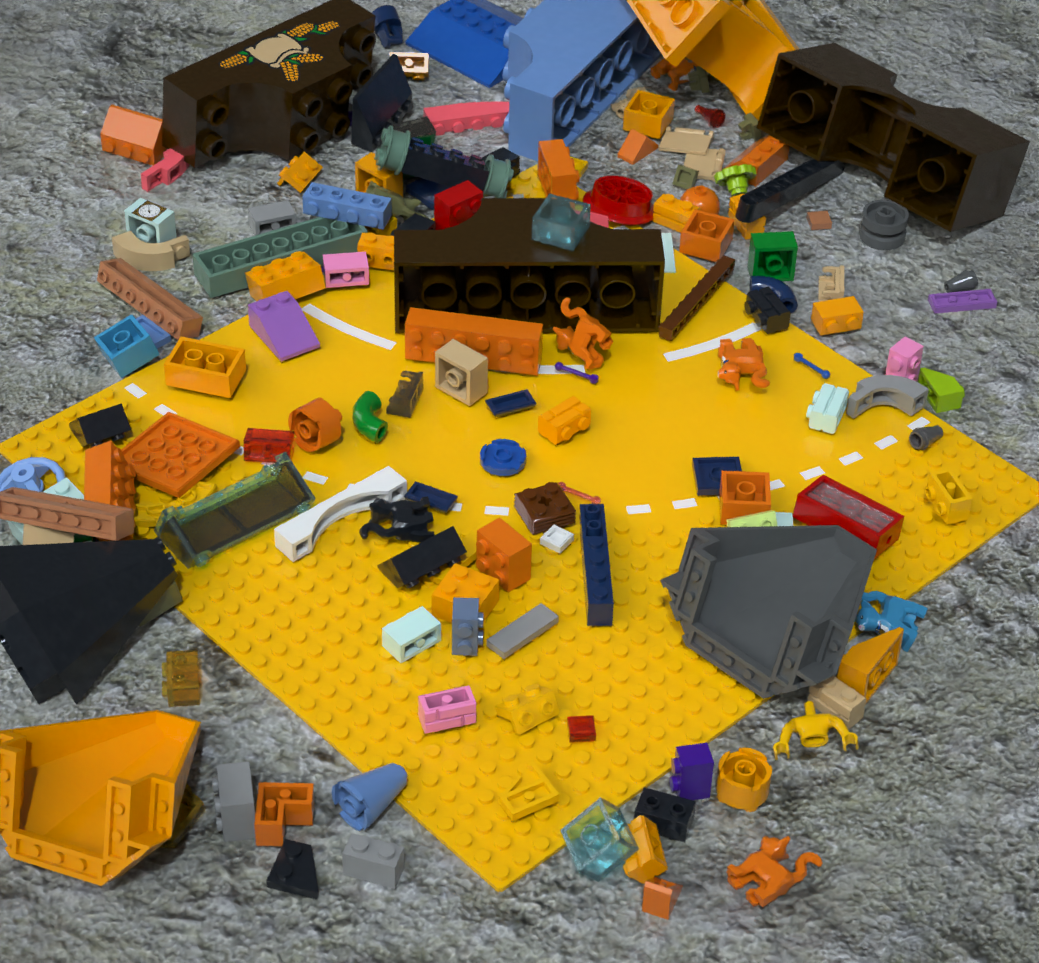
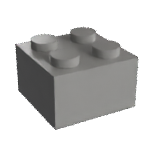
(234, 801)

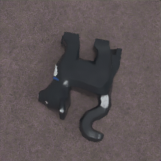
(407, 518)

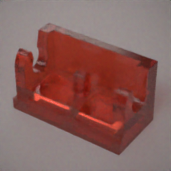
(265, 444)

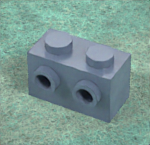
(465, 625)

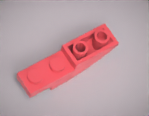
(164, 171)

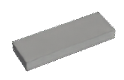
(522, 631)

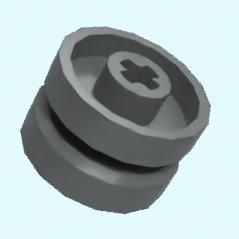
(884, 225)

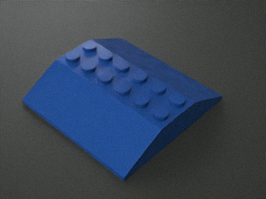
(467, 38)

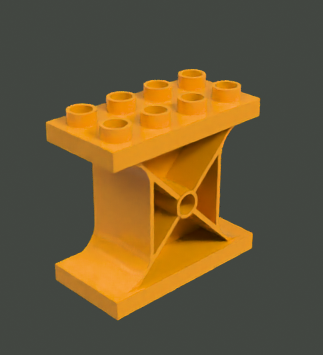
(724, 37)

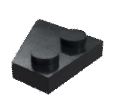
(294, 870)

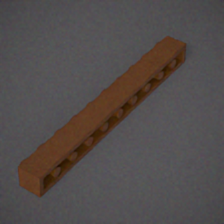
(696, 298)

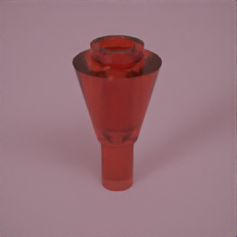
(714, 117)

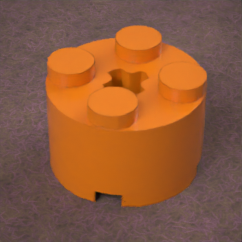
(315, 424)

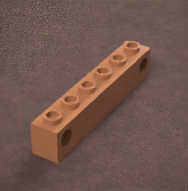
(149, 298)
(66, 513)

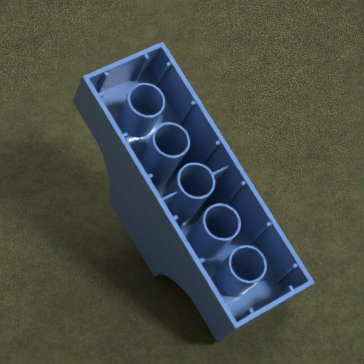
(569, 68)

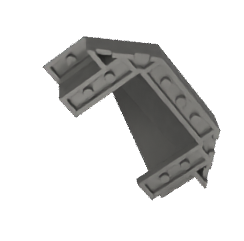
(770, 601)

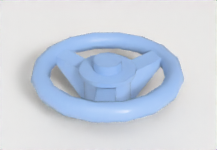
(27, 473)

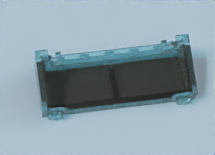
(235, 513)

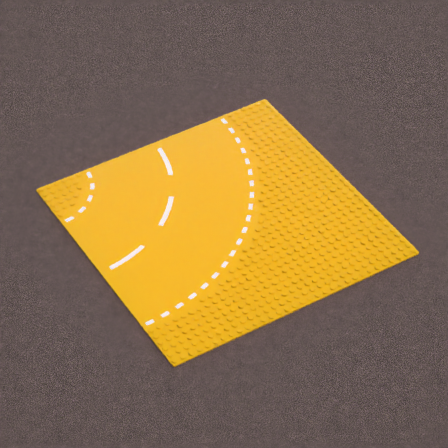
(658, 403)

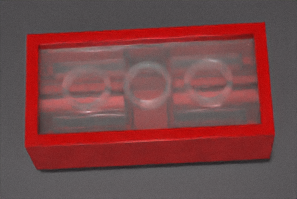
(836, 504)

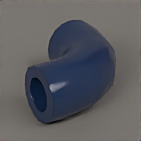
(781, 290)

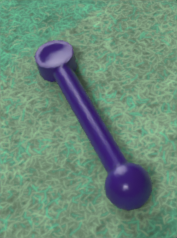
(592, 378)

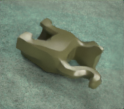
(400, 206)

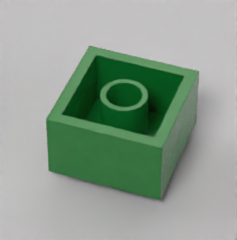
(773, 255)

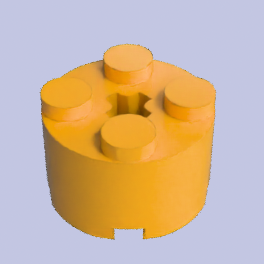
(743, 779)

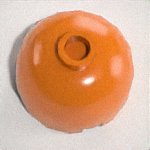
(703, 198)

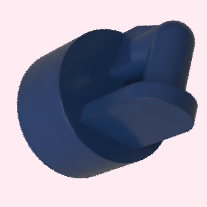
(387, 23)

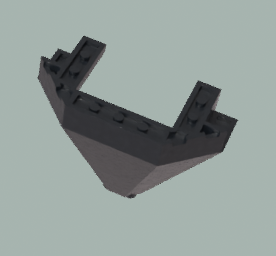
(76, 607)

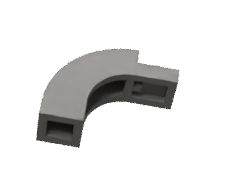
(887, 390)

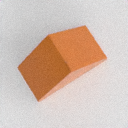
(636, 147)
(660, 897)

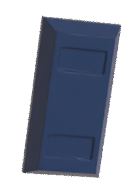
(511, 403)
(438, 499)

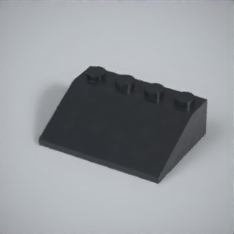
(380, 104)

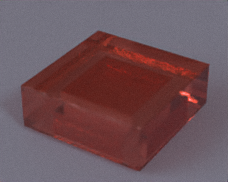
(581, 728)

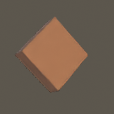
(819, 220)

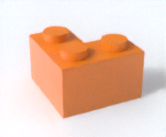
(280, 806)

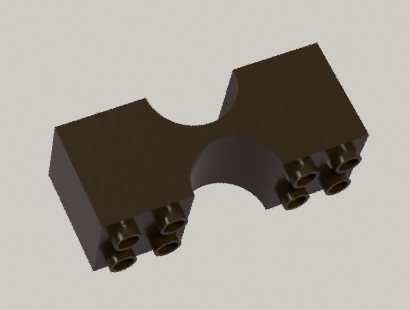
(932, 156)

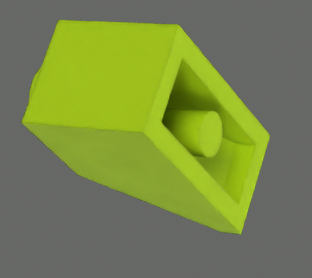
(944, 390)

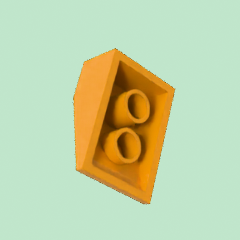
(871, 662)

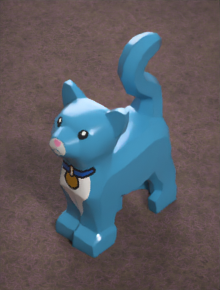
(893, 614)

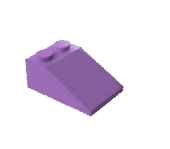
(282, 326)

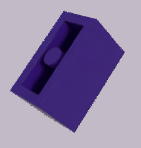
(692, 771)

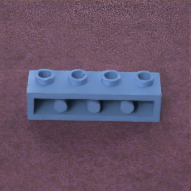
(347, 205)

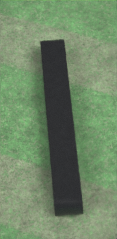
(786, 188)

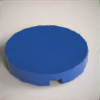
(503, 457)

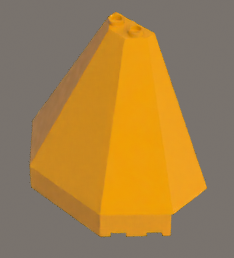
(94, 791)

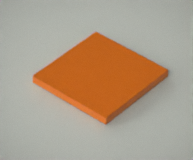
(177, 453)

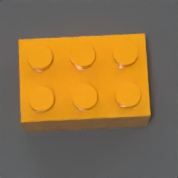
(296, 274)
(205, 367)

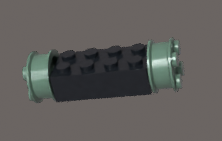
(440, 165)

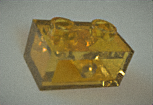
(182, 678)

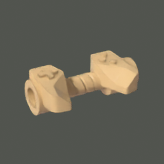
(621, 105)

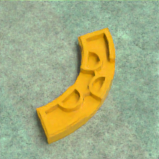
(149, 514)

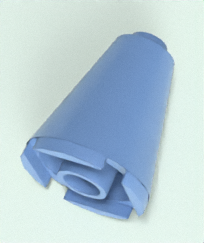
(368, 794)

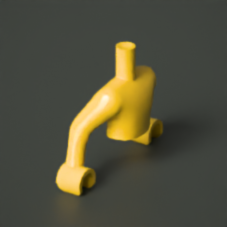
(813, 730)

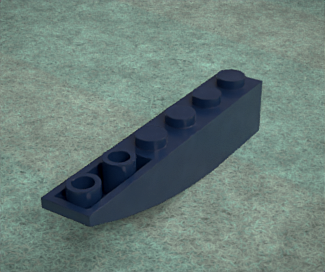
(596, 565)

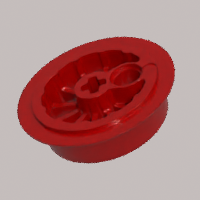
(621, 200)

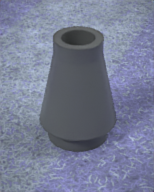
(962, 282)
(923, 437)

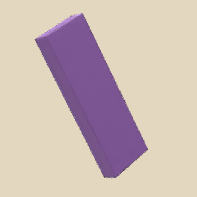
(962, 301)

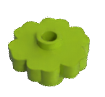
(735, 178)

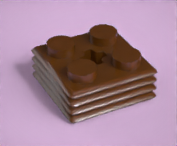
(544, 507)

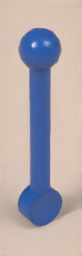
(799, 357)

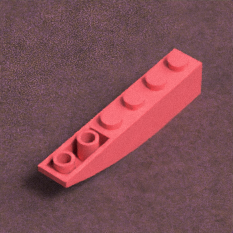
(466, 116)

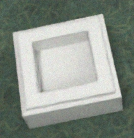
(556, 539)

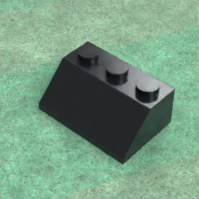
(424, 559)

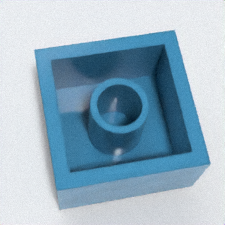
(126, 346)

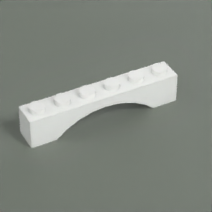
(300, 534)

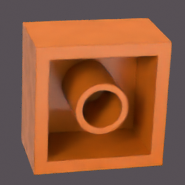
(706, 235)
(743, 494)
(503, 554)

